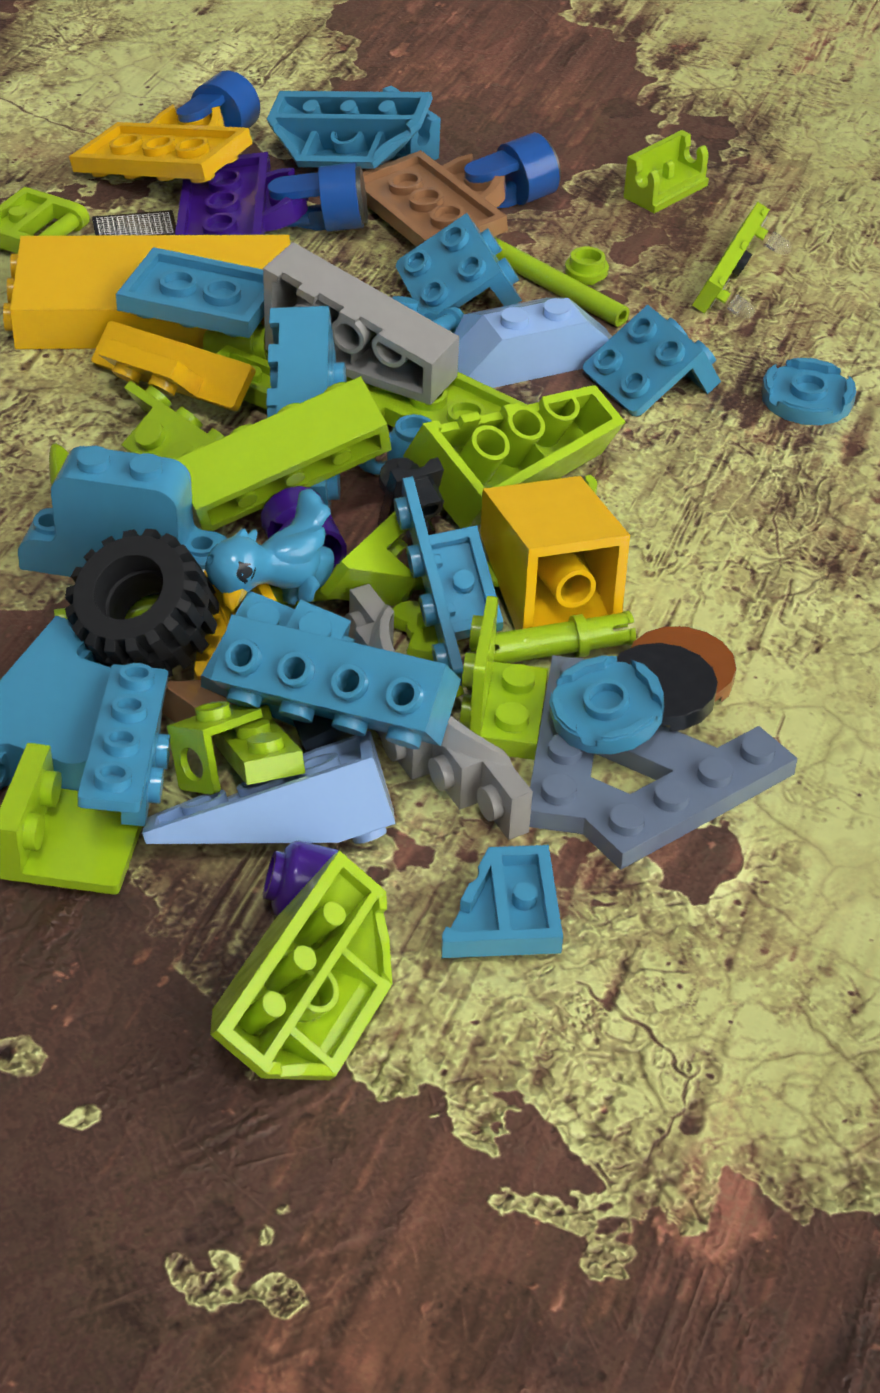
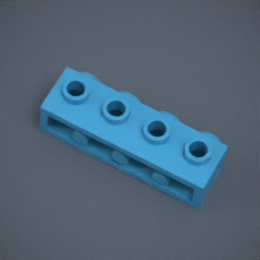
(336, 681)

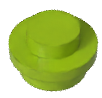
(587, 265)

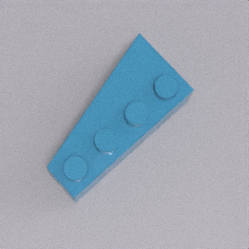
(303, 366)

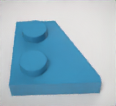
(508, 907)

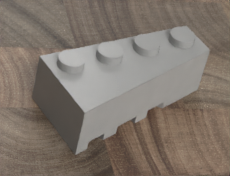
(370, 330)

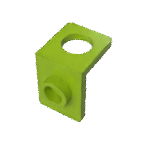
(196, 734)

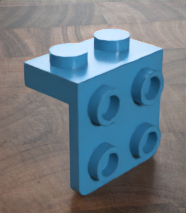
(457, 267)
(648, 361)

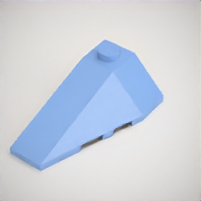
(332, 802)

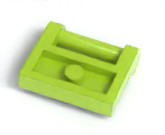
(31, 210)

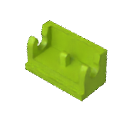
(665, 172)

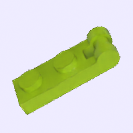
(260, 750)

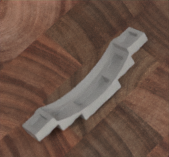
(464, 763)

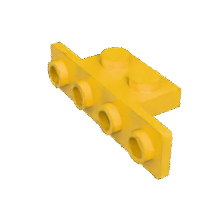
(173, 366)

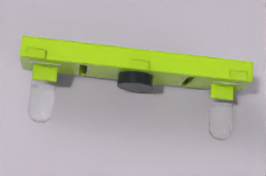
(735, 260)

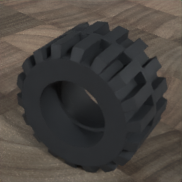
(123, 575)

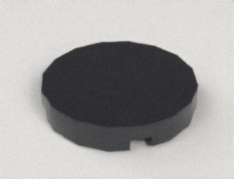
(684, 678)

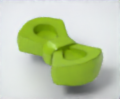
(409, 619)

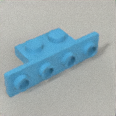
(452, 575)
(127, 745)

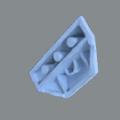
(527, 341)

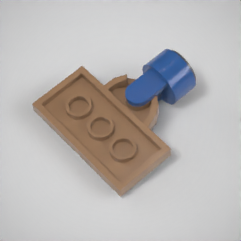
(424, 197)

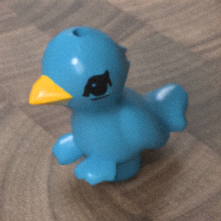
(288, 559)

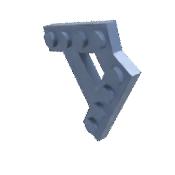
(690, 786)

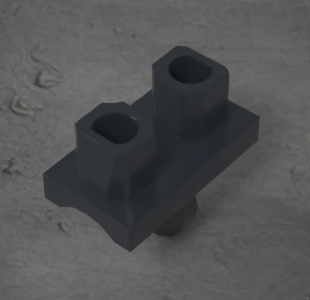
(427, 483)

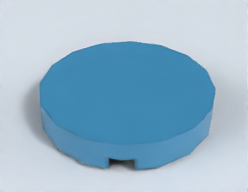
(808, 392)
(607, 705)

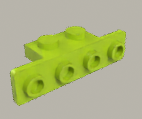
(163, 429)

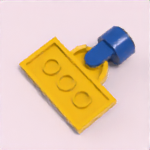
(182, 142)

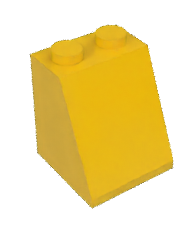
(554, 551)

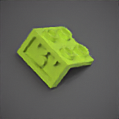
(505, 696)
(53, 839)

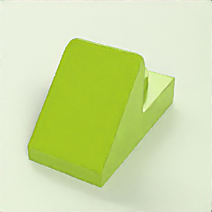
(376, 564)

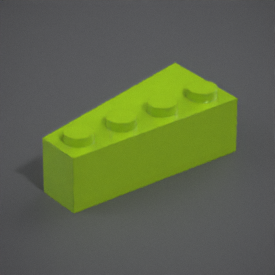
(514, 446)

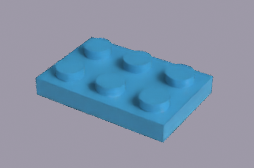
(195, 292)

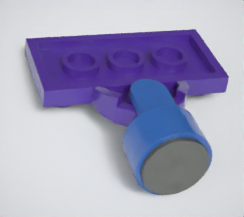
(254, 200)

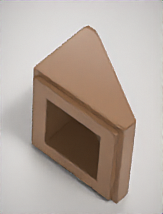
(183, 698)

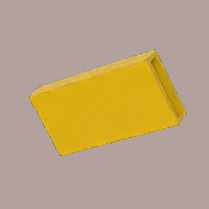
(68, 285)

